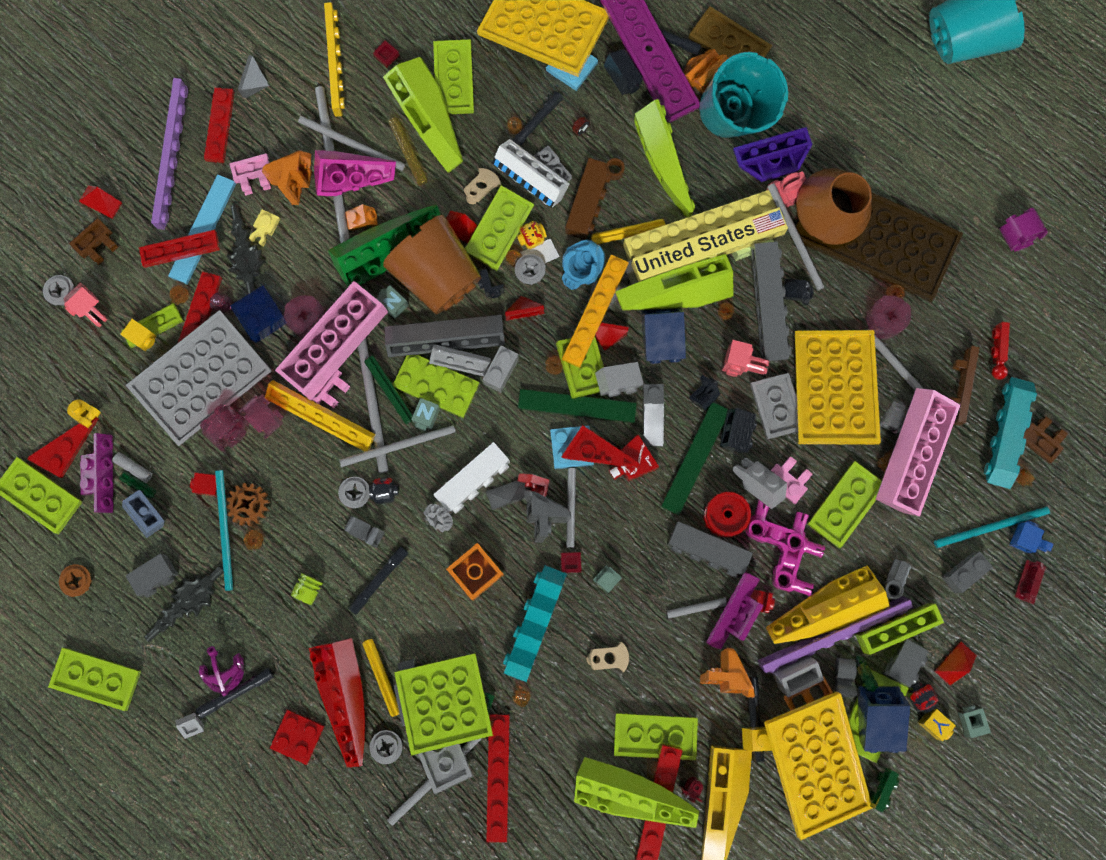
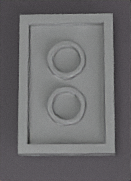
(776, 405)
(445, 767)

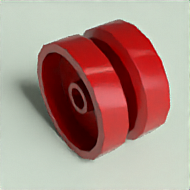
(737, 509)

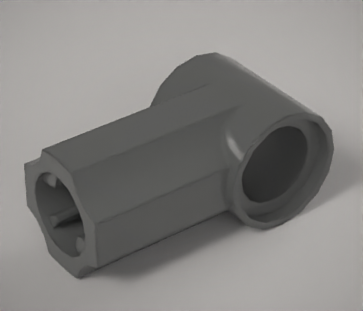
(896, 578)

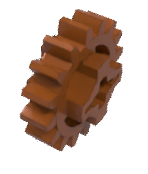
(236, 510)

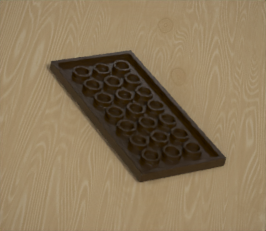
(895, 246)

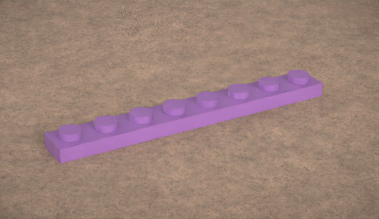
(168, 159)
(809, 645)

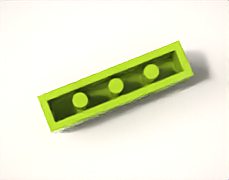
(899, 628)

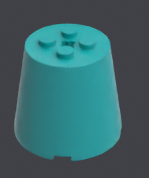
(975, 28)
(752, 89)

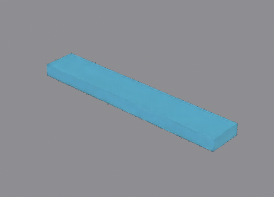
(205, 221)

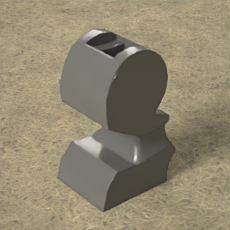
(364, 531)
(845, 675)

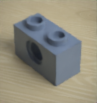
(143, 513)

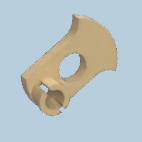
(474, 193)
(620, 653)

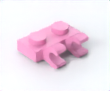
(250, 169)
(322, 393)
(795, 487)

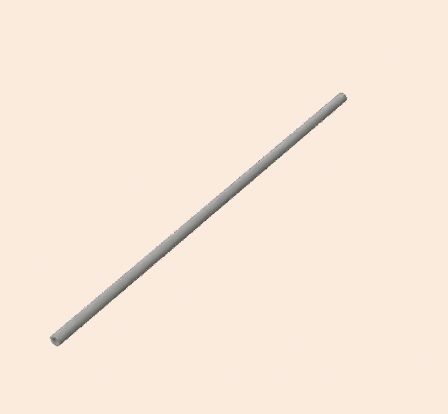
(363, 347)

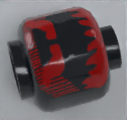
(383, 490)
(923, 697)

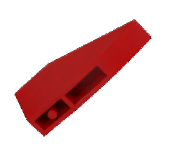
(342, 696)

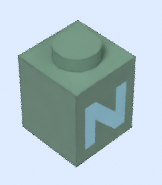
(392, 301)
(425, 414)

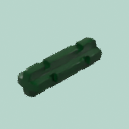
(137, 484)
(866, 674)

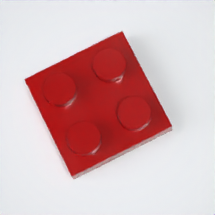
(297, 737)

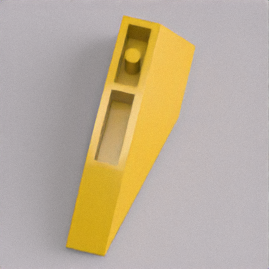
(832, 607)
(725, 799)

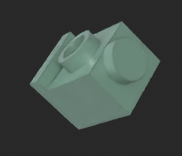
(607, 579)
(979, 725)

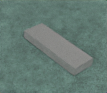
(459, 360)

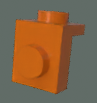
(360, 217)

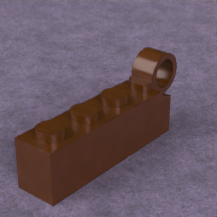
(588, 196)

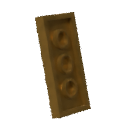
(726, 36)

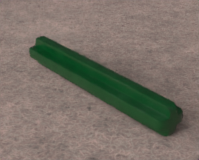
(389, 389)

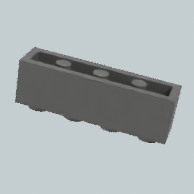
(709, 549)

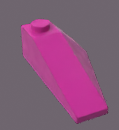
(343, 172)

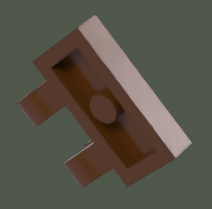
(91, 238)
(1043, 444)

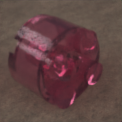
(297, 310)
(898, 312)
(262, 416)
(224, 427)

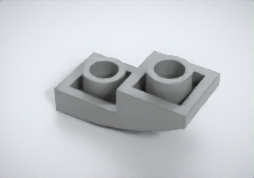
(552, 161)

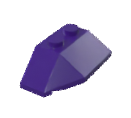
(774, 155)

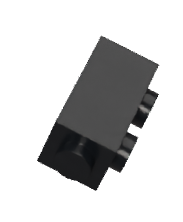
(623, 72)

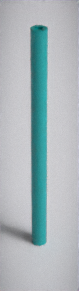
(991, 527)
(224, 530)

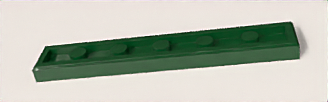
(579, 406)
(695, 459)

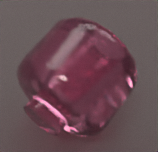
(220, 302)

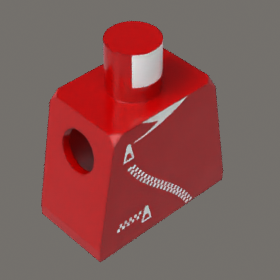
(638, 451)

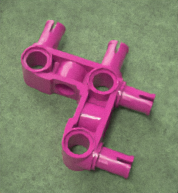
(790, 556)

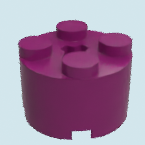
(1023, 230)

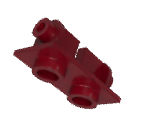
(1030, 581)
(692, 789)

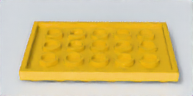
(546, 30)
(836, 387)
(818, 765)

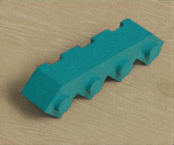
(1009, 441)
(535, 623)

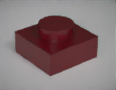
(386, 54)
(571, 562)

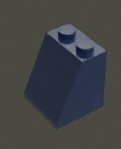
(663, 335)
(883, 719)

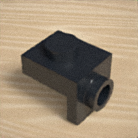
(484, 282)
(798, 290)
(706, 393)

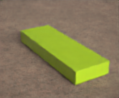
(160, 321)

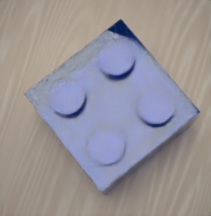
(259, 314)

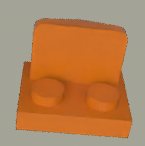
(702, 69)
(290, 174)
(731, 676)

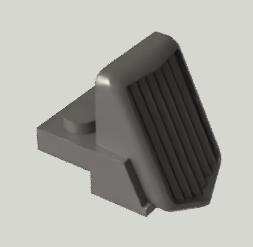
(542, 513)

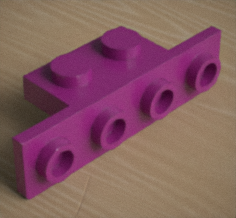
(98, 473)
(738, 614)

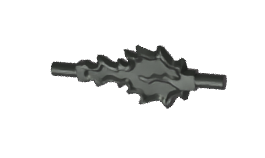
(245, 258)
(189, 598)

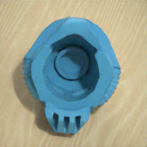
(582, 264)

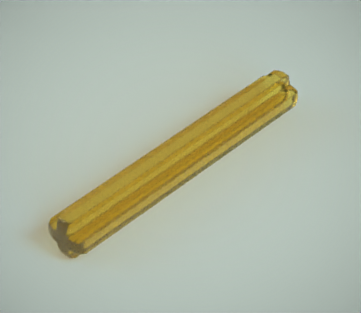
(407, 151)

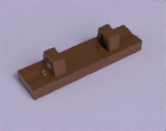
(967, 370)

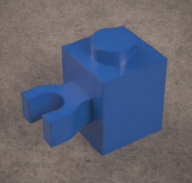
(1028, 538)

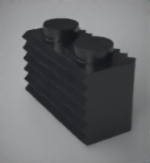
(738, 430)

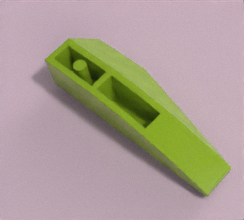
(425, 108)
(661, 154)
(682, 287)
(630, 795)

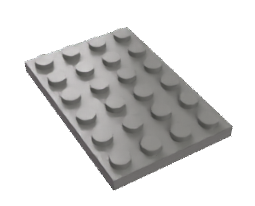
(197, 375)

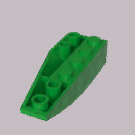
(363, 255)

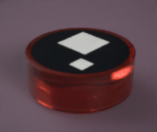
(581, 126)

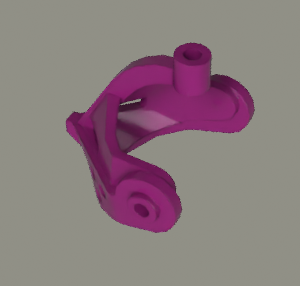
(221, 678)

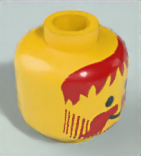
(531, 235)

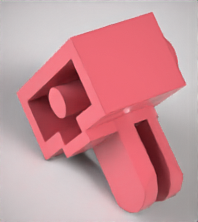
(790, 187)
(81, 301)
(740, 360)

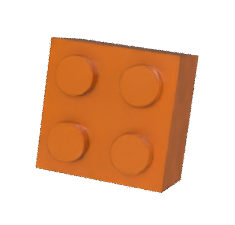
(475, 572)

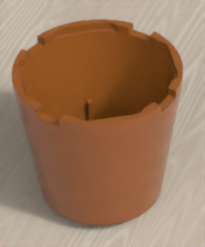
(434, 265)

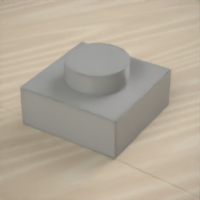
(189, 725)

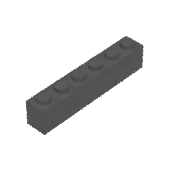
(769, 301)
(453, 334)

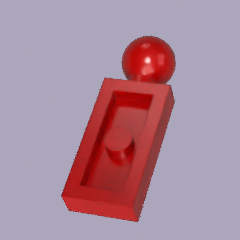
(1000, 350)

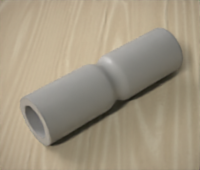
(129, 465)

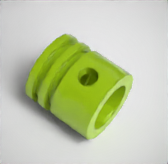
(306, 589)

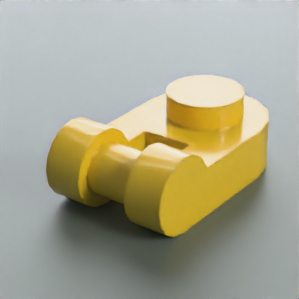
(82, 412)

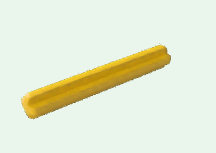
(626, 232)
(381, 677)

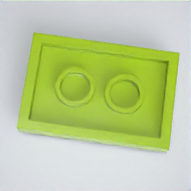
(581, 380)

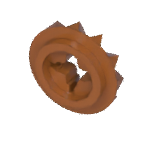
(67, 577)

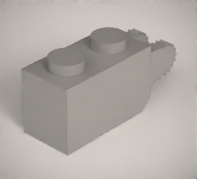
(761, 482)

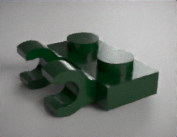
(888, 782)

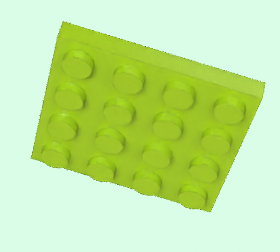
(443, 704)

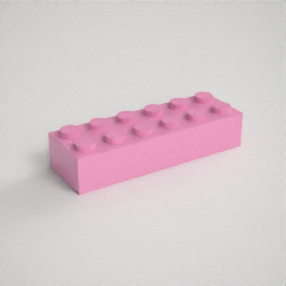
(332, 340)
(918, 451)

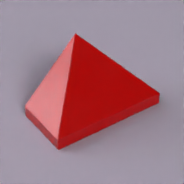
(100, 201)
(462, 225)
(524, 308)
(610, 334)
(956, 664)

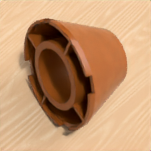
(821, 215)

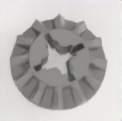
(531, 260)
(51, 287)
(347, 486)
(442, 521)
(377, 742)

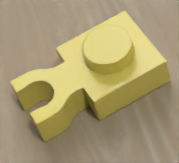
(265, 224)

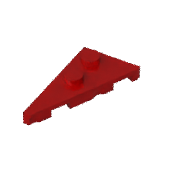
(592, 448)
(60, 453)

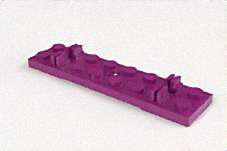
(658, 67)

